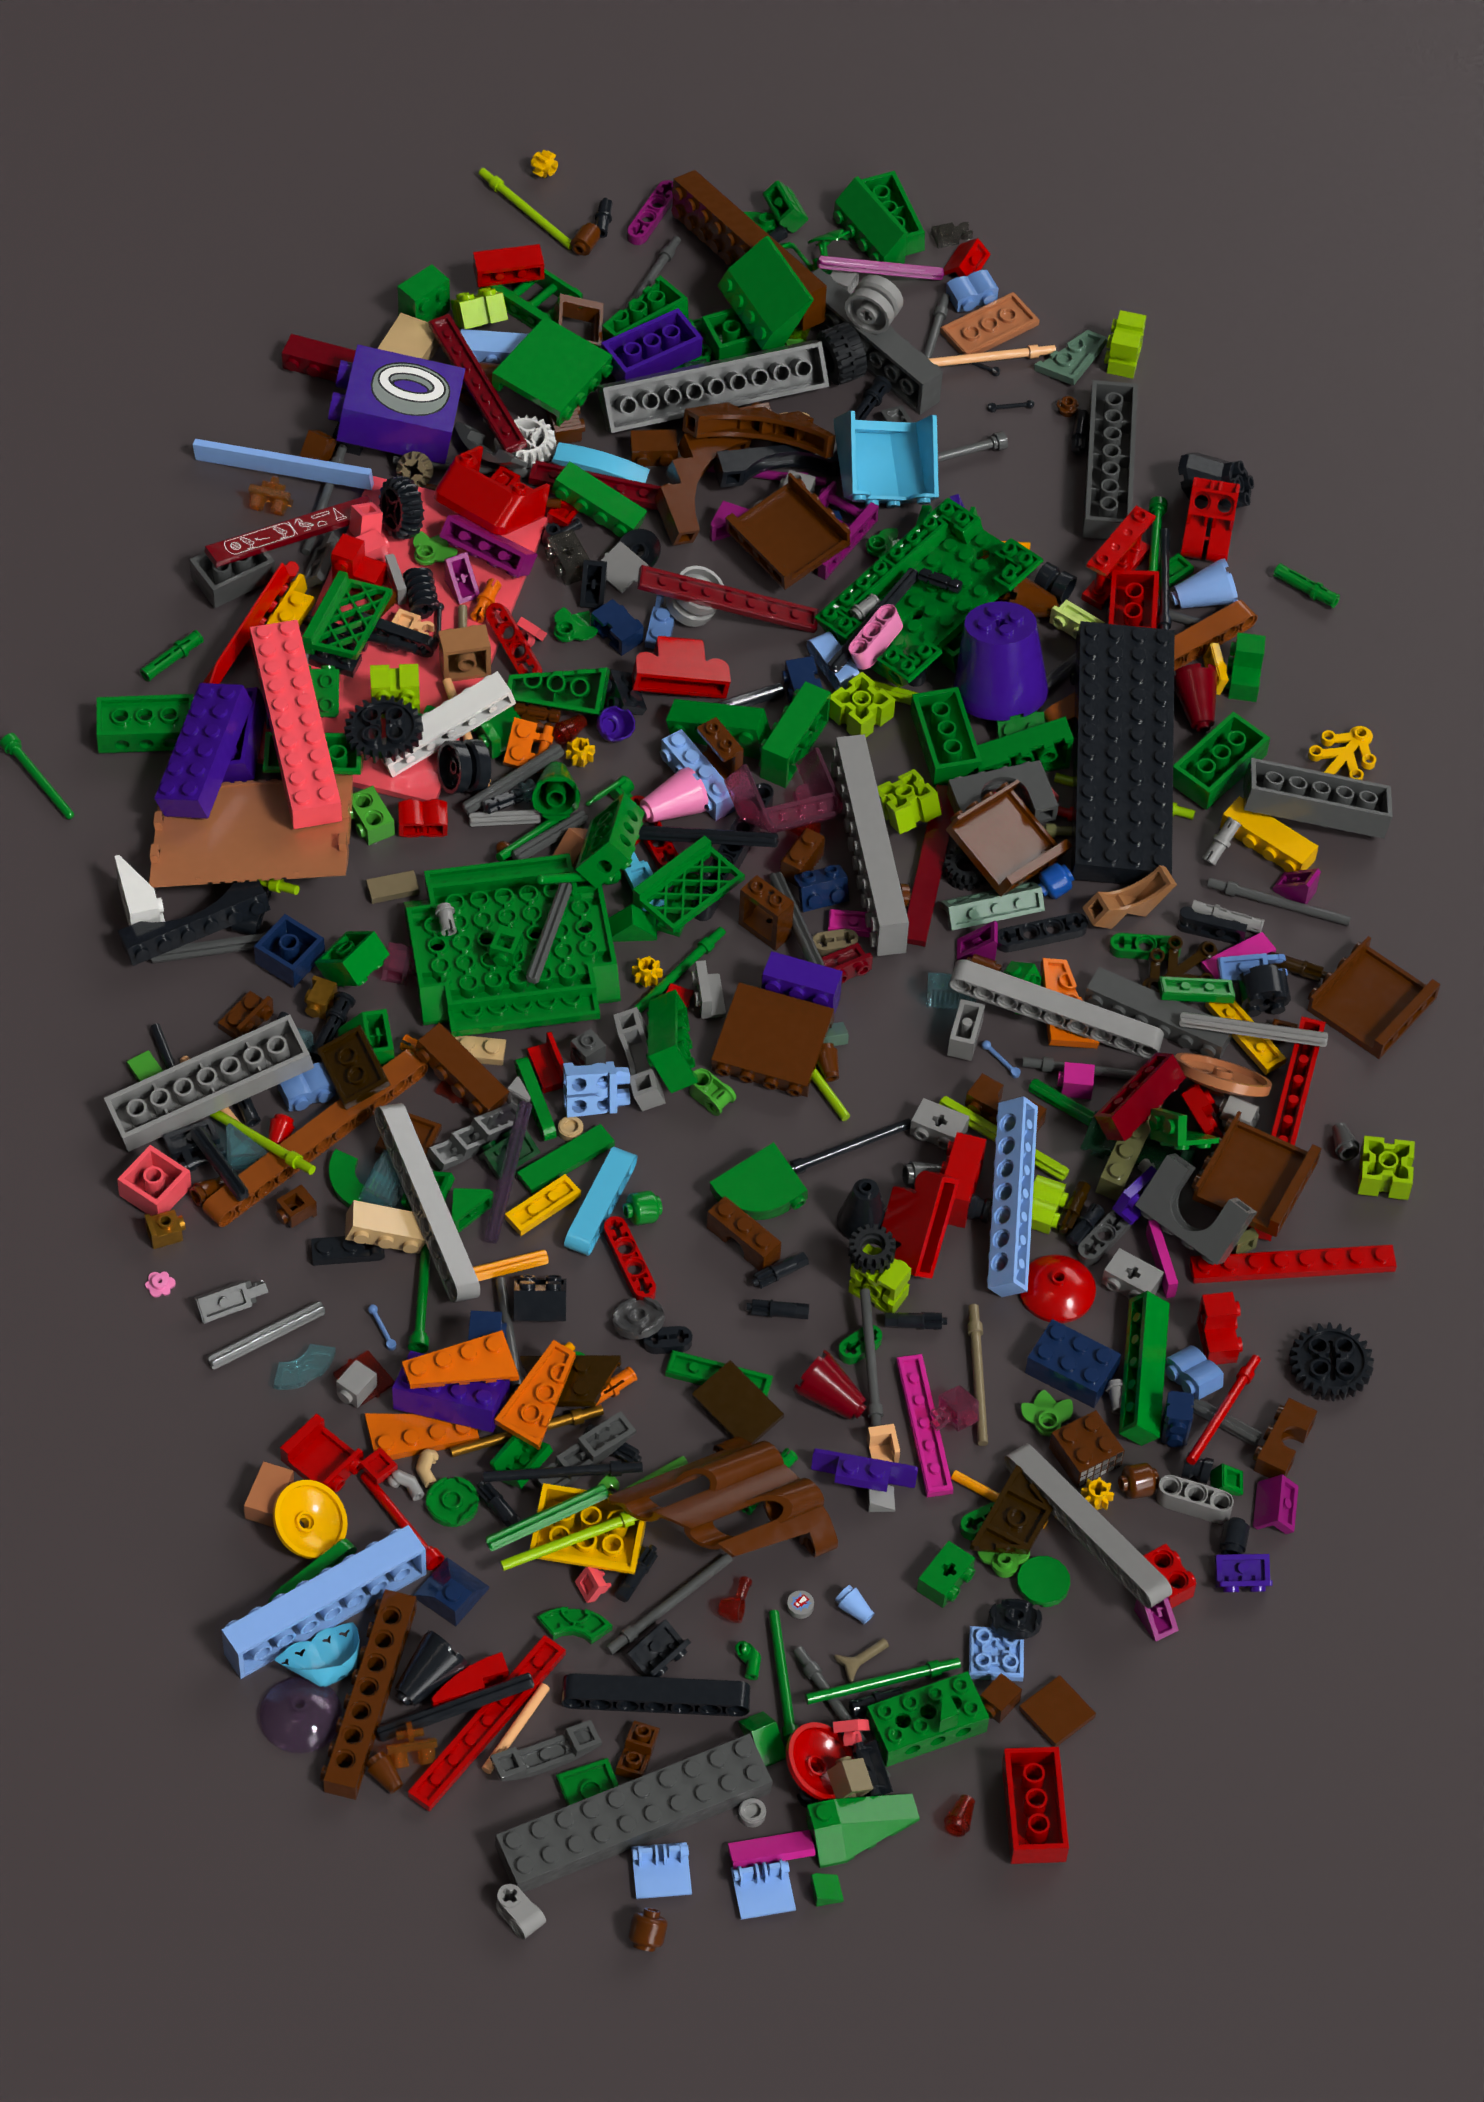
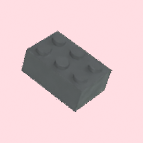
(233, 579)

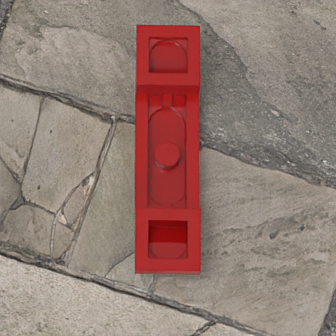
(558, 516)

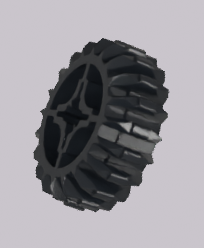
(401, 507)

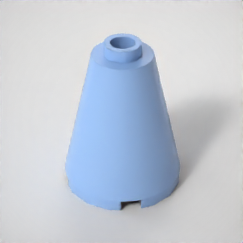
(1206, 588)

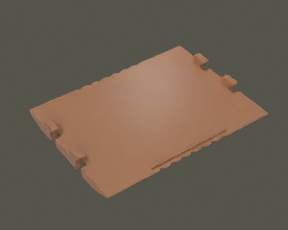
(249, 839)

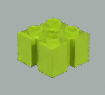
(478, 309)
(1125, 344)
(396, 682)
(861, 706)
(908, 801)
(1386, 1167)
(887, 1288)

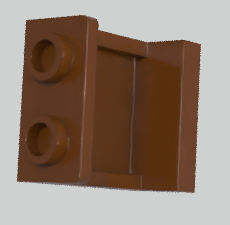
(722, 748)

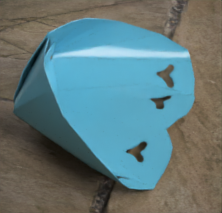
(324, 1661)

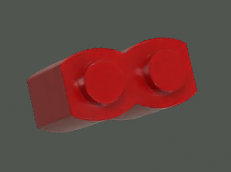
(423, 818)

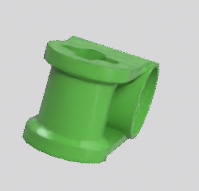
(713, 1094)

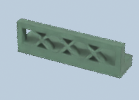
(990, 907)

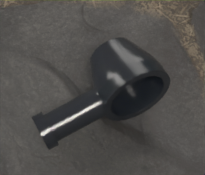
(553, 529)

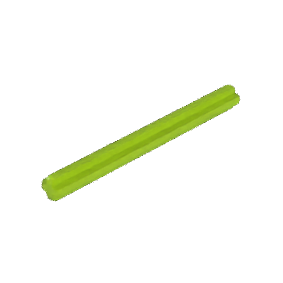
(990, 1131)

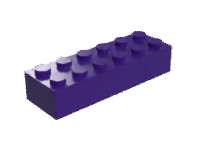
(203, 750)

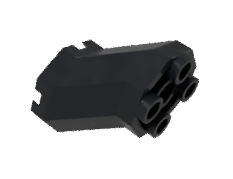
(1212, 468)

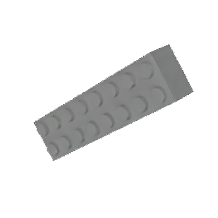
(209, 1082)

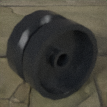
(464, 766)

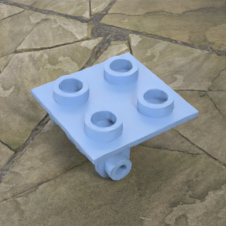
(661, 1870)
(763, 1889)

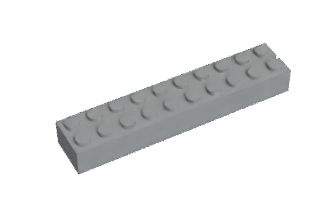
(870, 845)

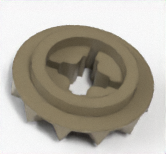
(424, 465)

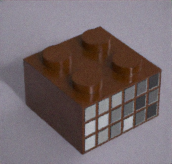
(1086, 1448)

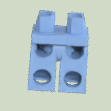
(594, 1088)

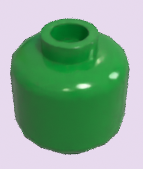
(642, 1208)

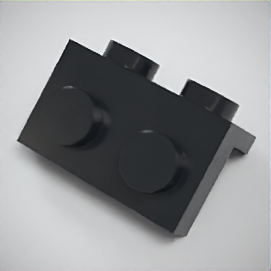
(621, 693)
(657, 1650)

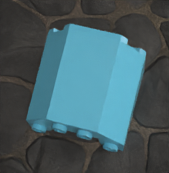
(888, 460)

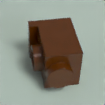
(295, 1207)

